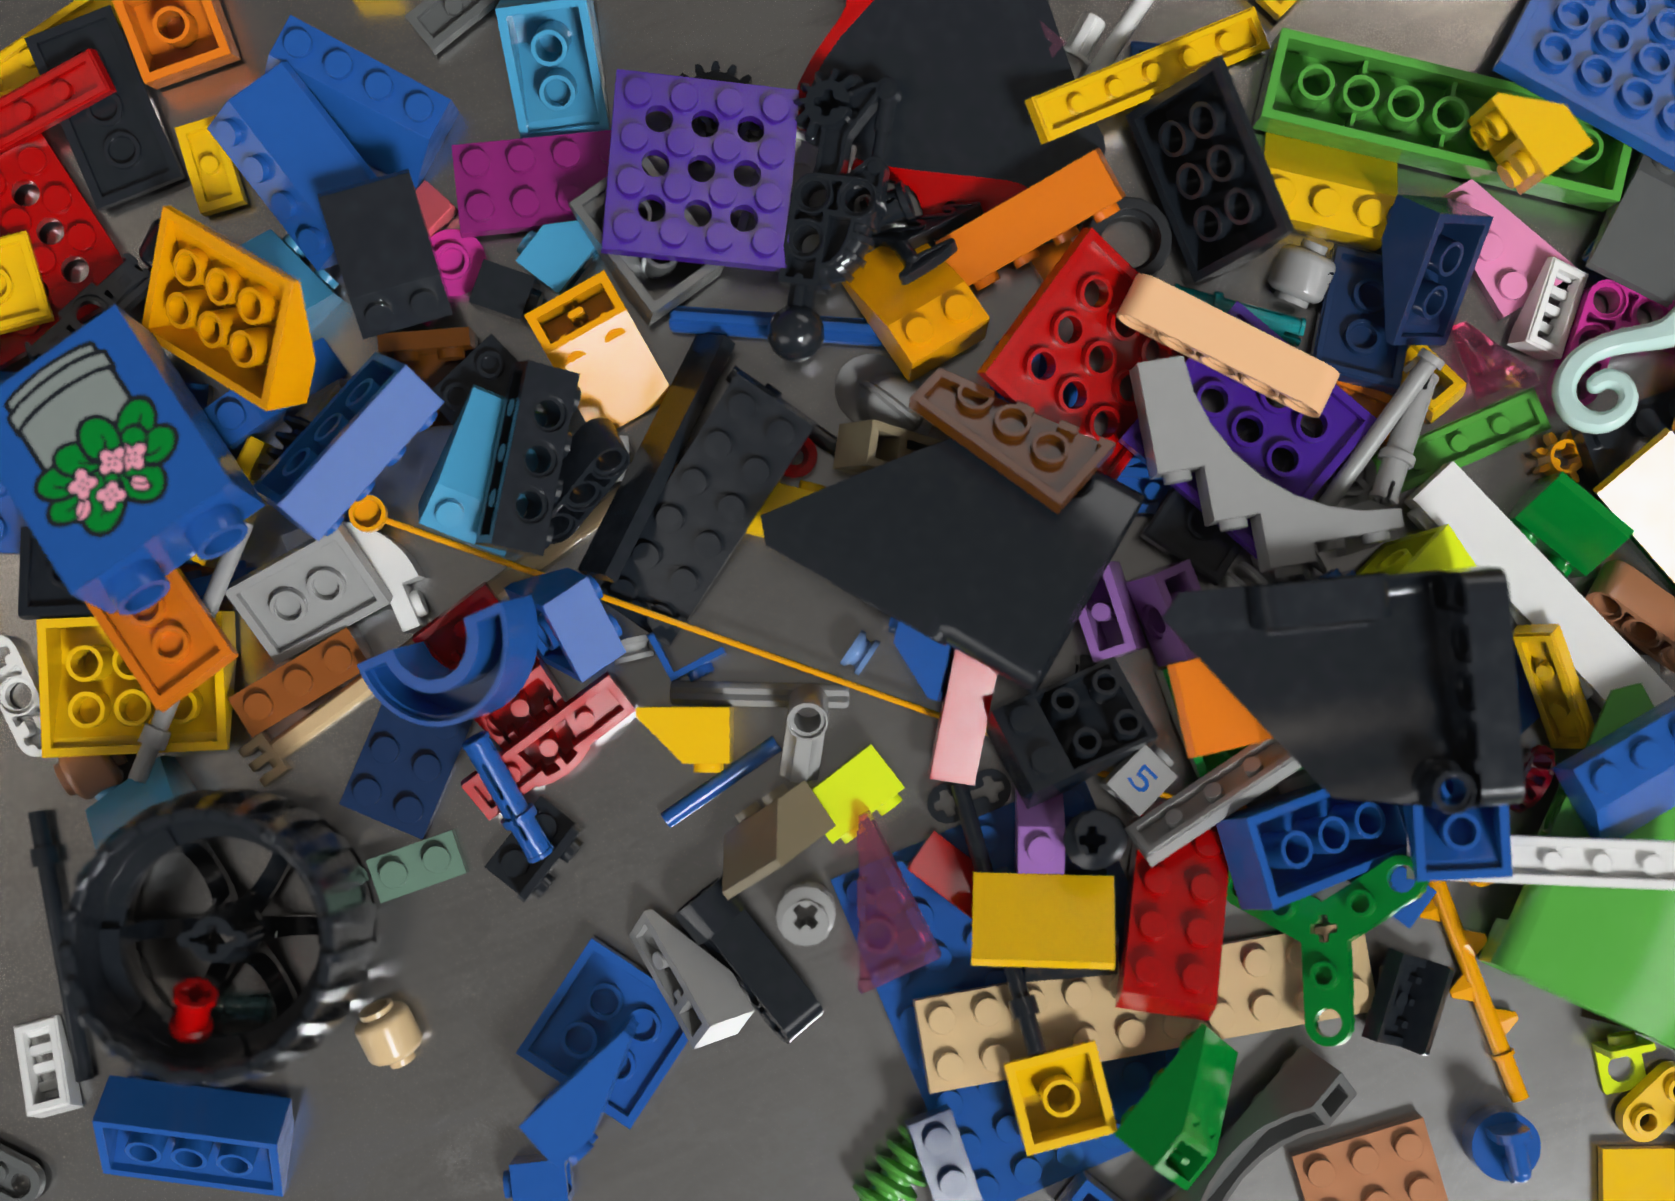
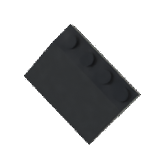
(1210, 172)

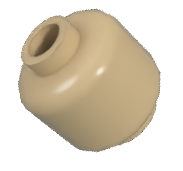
(388, 1033)

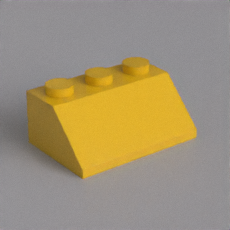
(1332, 190)

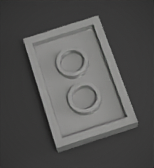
(308, 594)

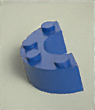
(491, 673)

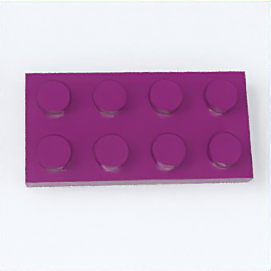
(525, 180)

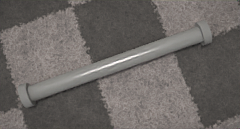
(1381, 427)

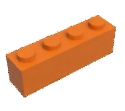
(1034, 217)

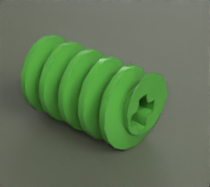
(896, 1174)

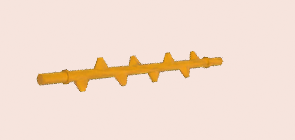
(1471, 987)

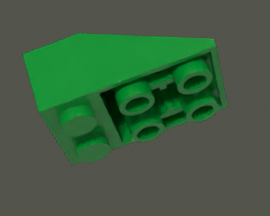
(1184, 1109)

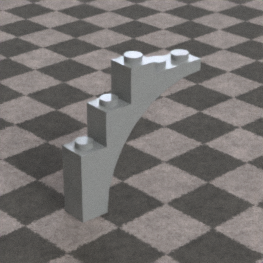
(1283, 525)

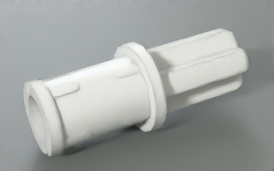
(1083, 41)

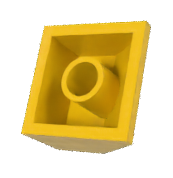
(694, 733)
(1060, 1097)

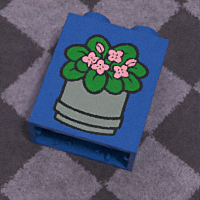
(118, 465)

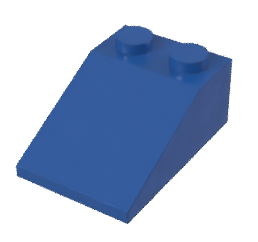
(1460, 844)
(569, 1115)

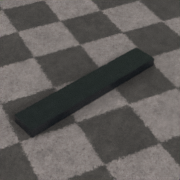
(656, 457)

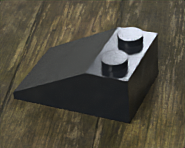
(385, 254)

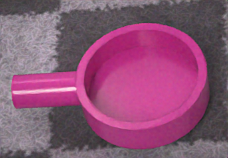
(459, 262)

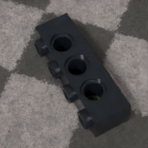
(509, 476)

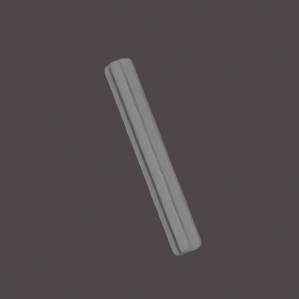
(748, 693)

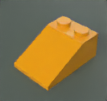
(921, 320)

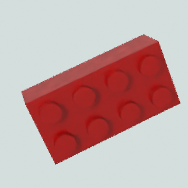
(1174, 931)

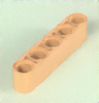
(1228, 345)

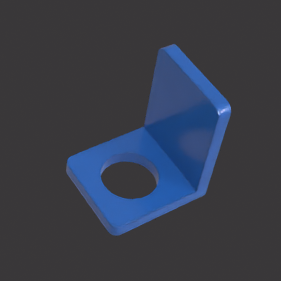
(693, 670)

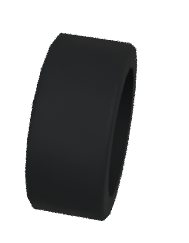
(1155, 221)

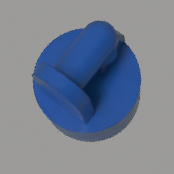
(1501, 1143)

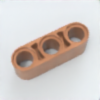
(1636, 609)

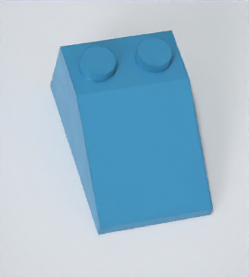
(554, 66)
(460, 478)

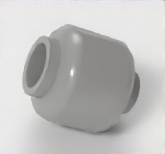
(1302, 273)

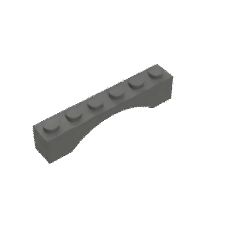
(1297, 1102)

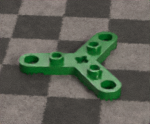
(1329, 965)

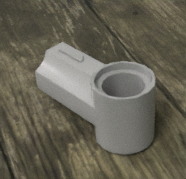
(804, 735)

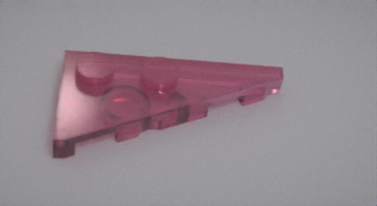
(1489, 367)
(891, 926)

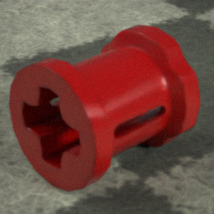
(192, 1016)

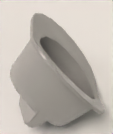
(877, 390)

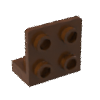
(430, 354)

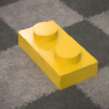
(210, 169)

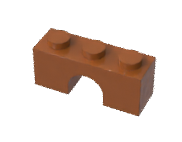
(301, 680)

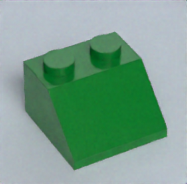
(1568, 525)

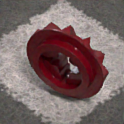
(1537, 776)

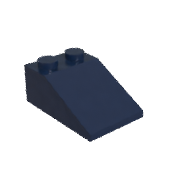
(1428, 266)

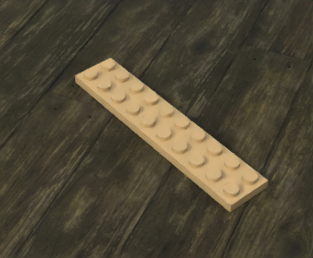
(1260, 990)

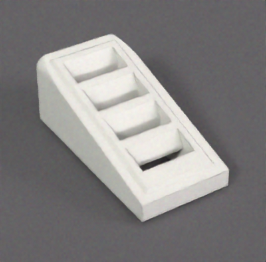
(1530, 323)
(30, 1071)

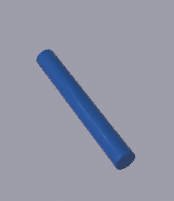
(721, 781)

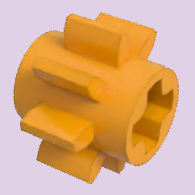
(1551, 465)

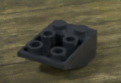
(1069, 731)

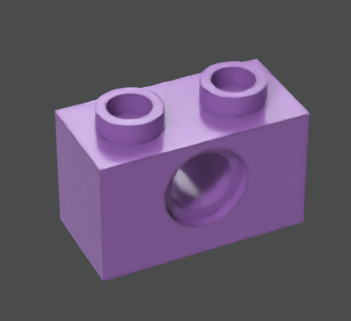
(1152, 597)

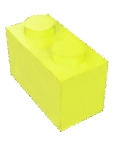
(857, 787)

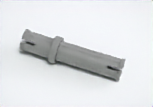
(1398, 453)

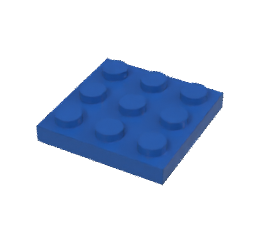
(593, 1005)

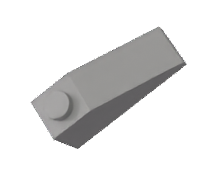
(693, 983)

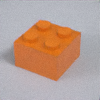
(176, 38)

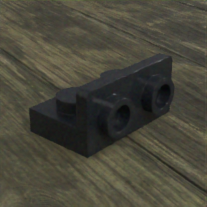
(534, 879)

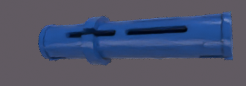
(516, 812)

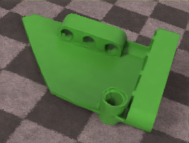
(1597, 944)

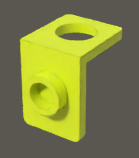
(1621, 1045)

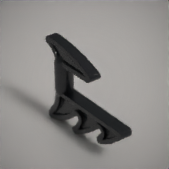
(923, 230)

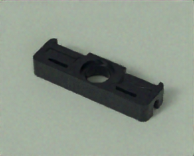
(122, 287)

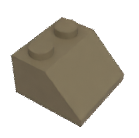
(771, 835)

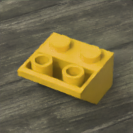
(1527, 138)

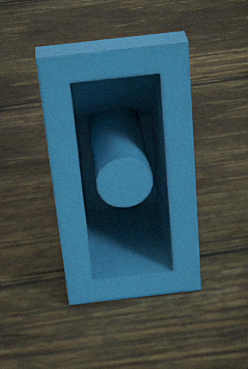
(557, 255)

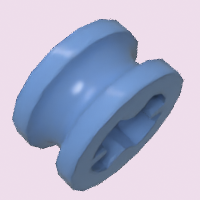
(860, 652)

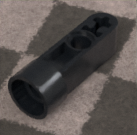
(755, 962)

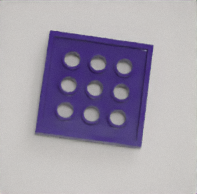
(728, 106)
(1314, 458)

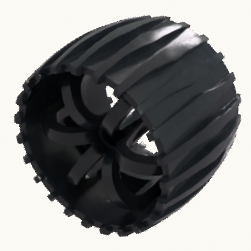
(102, 933)

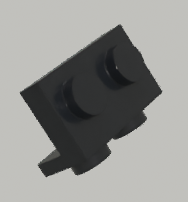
(1408, 1001)

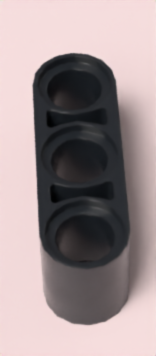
(587, 473)

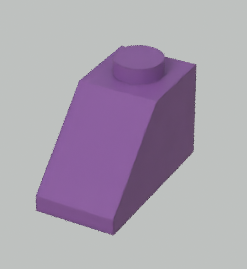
(1039, 837)

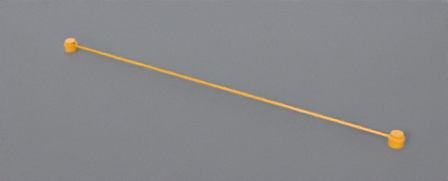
(372, 514)

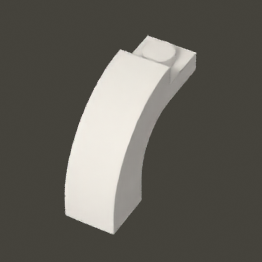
(393, 565)

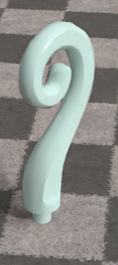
(1633, 339)

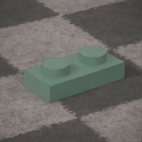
(417, 866)

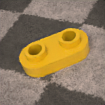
(1652, 1097)

